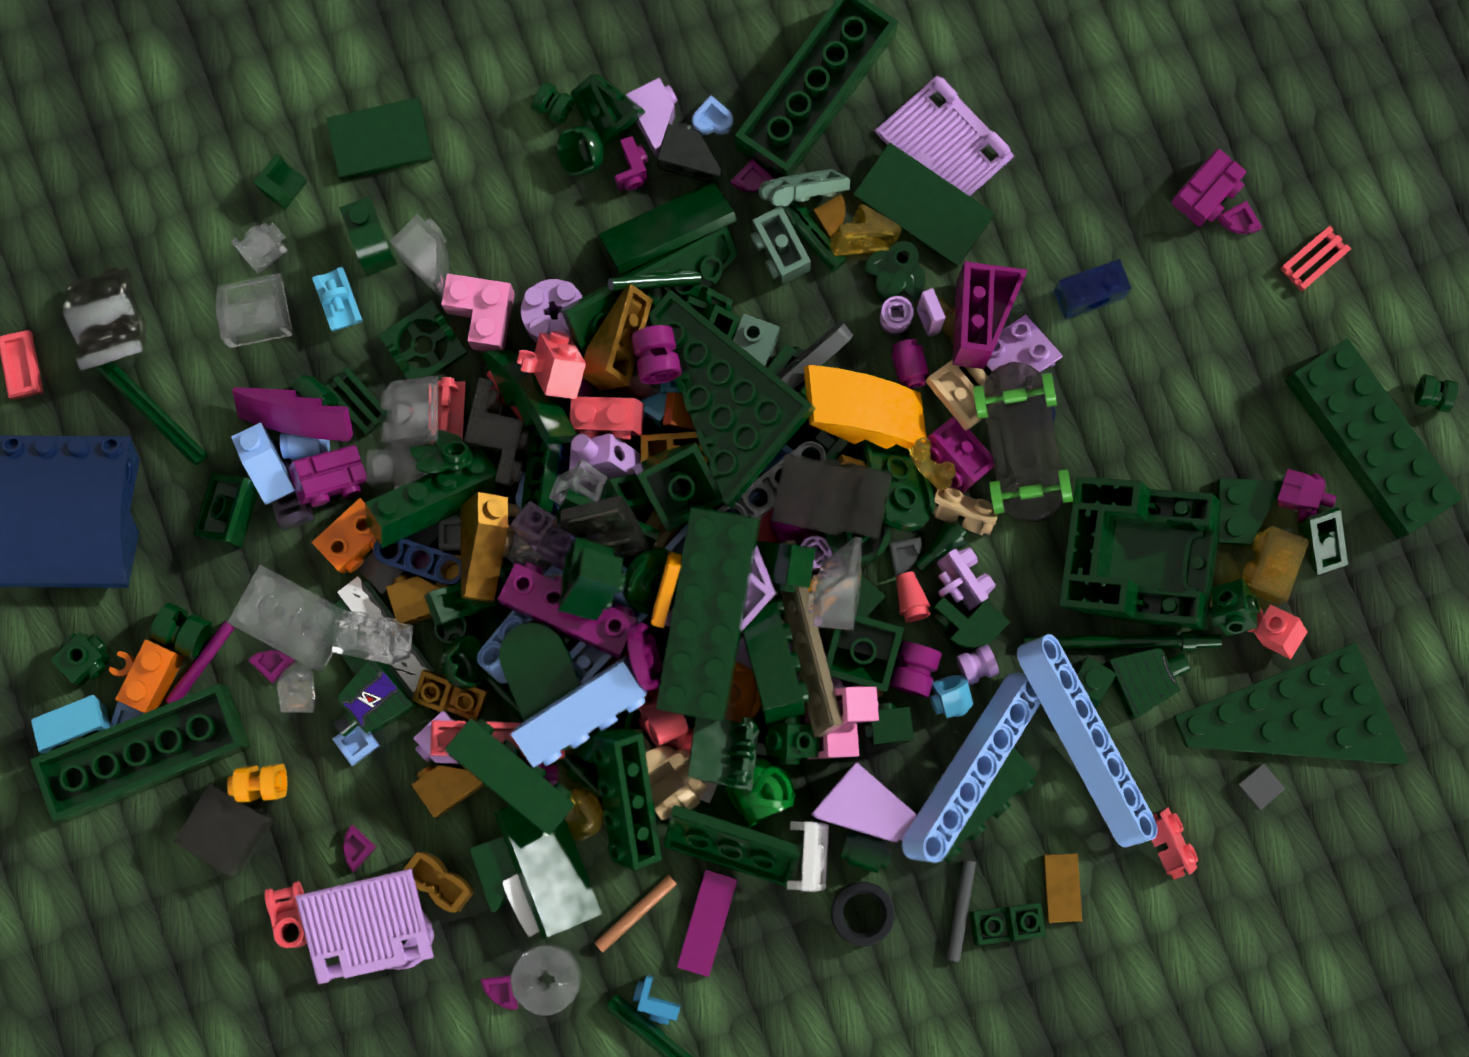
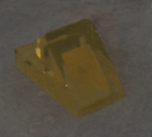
(865, 234)

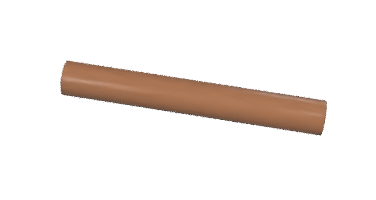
(635, 913)

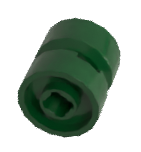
(179, 630)

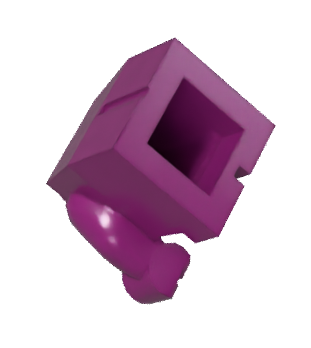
(1304, 494)

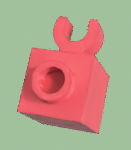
(1279, 631)

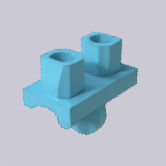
(337, 299)

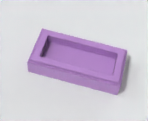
(930, 312)

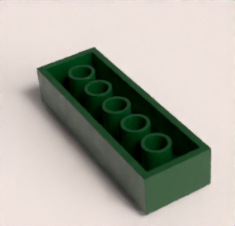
(815, 85)
(1373, 439)
(708, 613)
(140, 753)

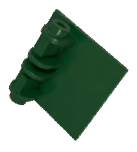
(724, 752)

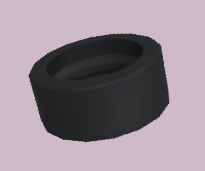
(885, 925)

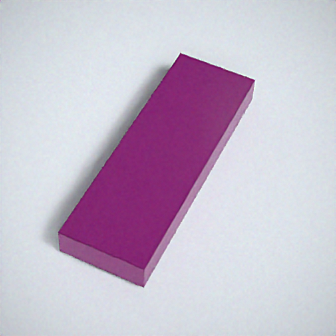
(707, 923)

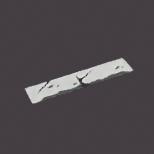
(360, 599)

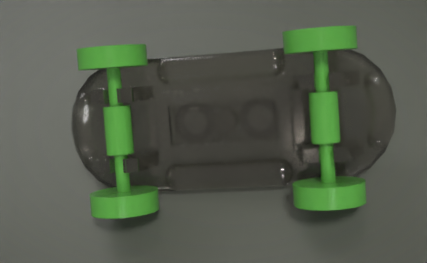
(1023, 442)

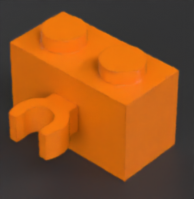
(147, 676)

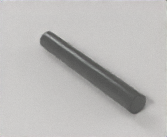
(961, 911)

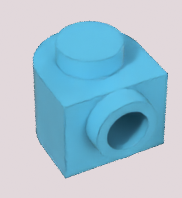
(951, 696)

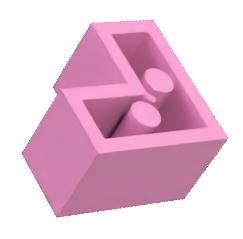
(487, 305)
(855, 706)

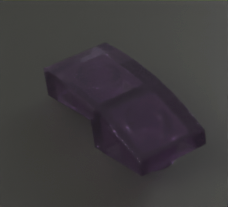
(542, 534)

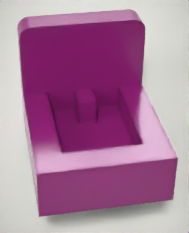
(635, 159)

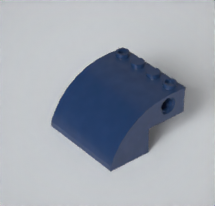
(67, 511)

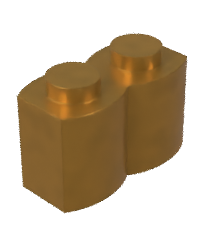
(444, 887)

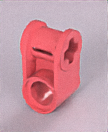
(660, 724)
(285, 913)

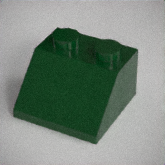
(677, 482)
(866, 653)

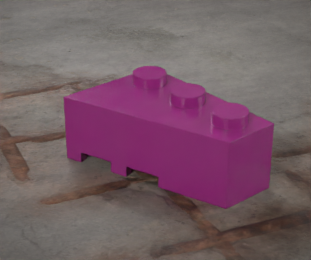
(981, 310)

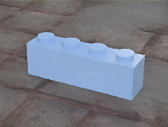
(579, 712)

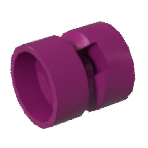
(655, 349)
(915, 669)

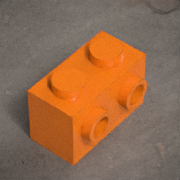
(347, 539)

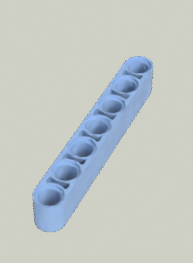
(1087, 741)
(971, 770)

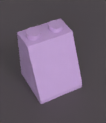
(865, 807)

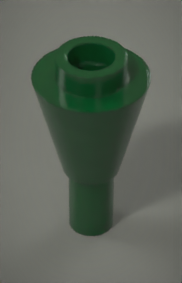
(947, 539)

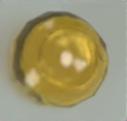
(586, 816)

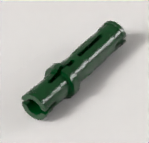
(813, 235)

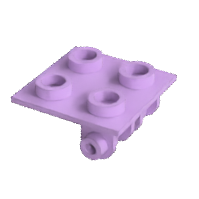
(1024, 344)

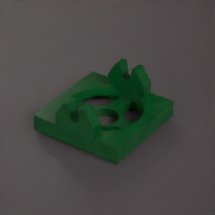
(429, 313)

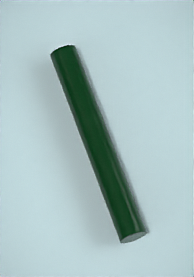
(655, 281)

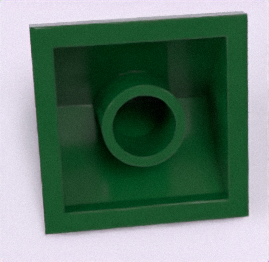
(226, 509)

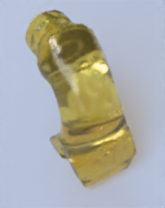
(938, 474)

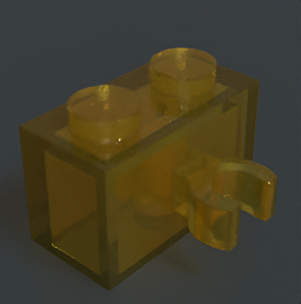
(1275, 564)

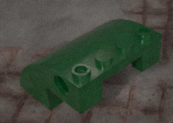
(1141, 553)

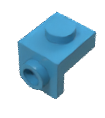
(659, 1010)

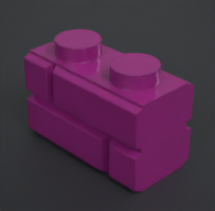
(1209, 187)
(328, 475)

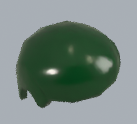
(580, 150)
(460, 662)

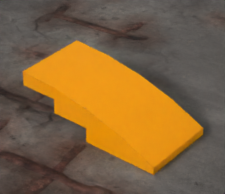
(864, 407)

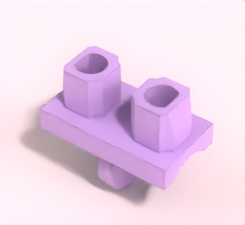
(960, 580)

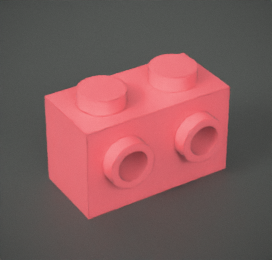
(607, 416)

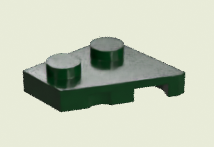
(605, 107)
(1244, 508)

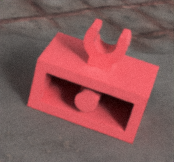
(555, 364)

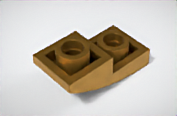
(438, 694)

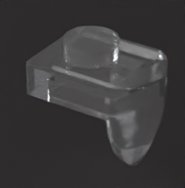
(296, 689)

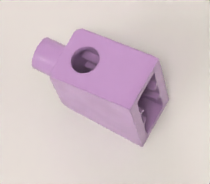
(605, 454)

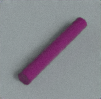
(200, 662)

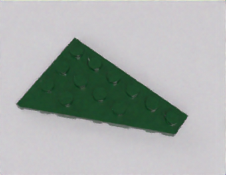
(733, 399)

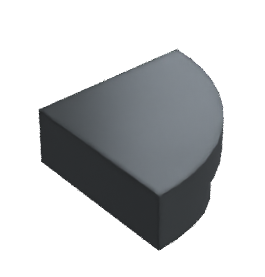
(904, 554)

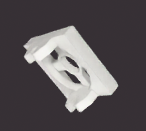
(814, 856)

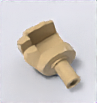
(669, 779)

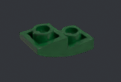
(1007, 923)

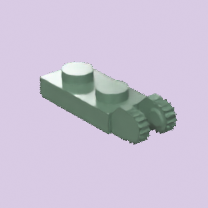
(802, 186)

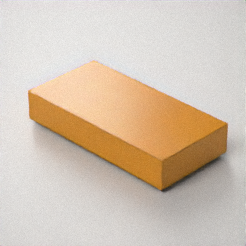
(666, 589)

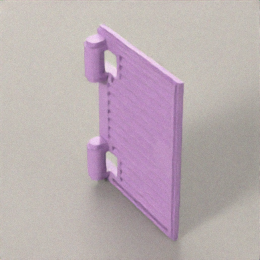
(946, 137)
(364, 925)

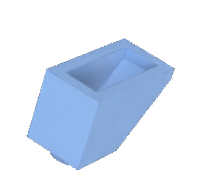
(263, 463)

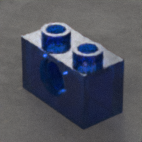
(1092, 289)

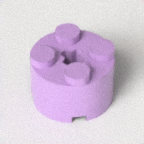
(542, 301)

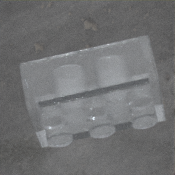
(288, 618)

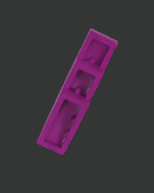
(292, 415)

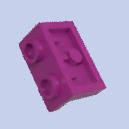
(963, 450)

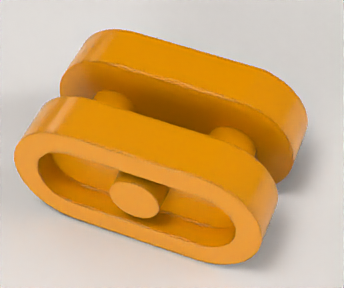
(250, 783)

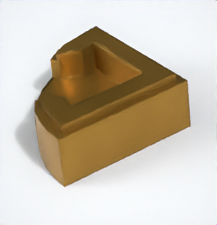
(831, 215)

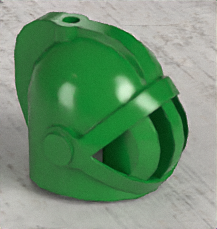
(770, 793)

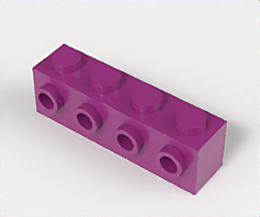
(538, 599)

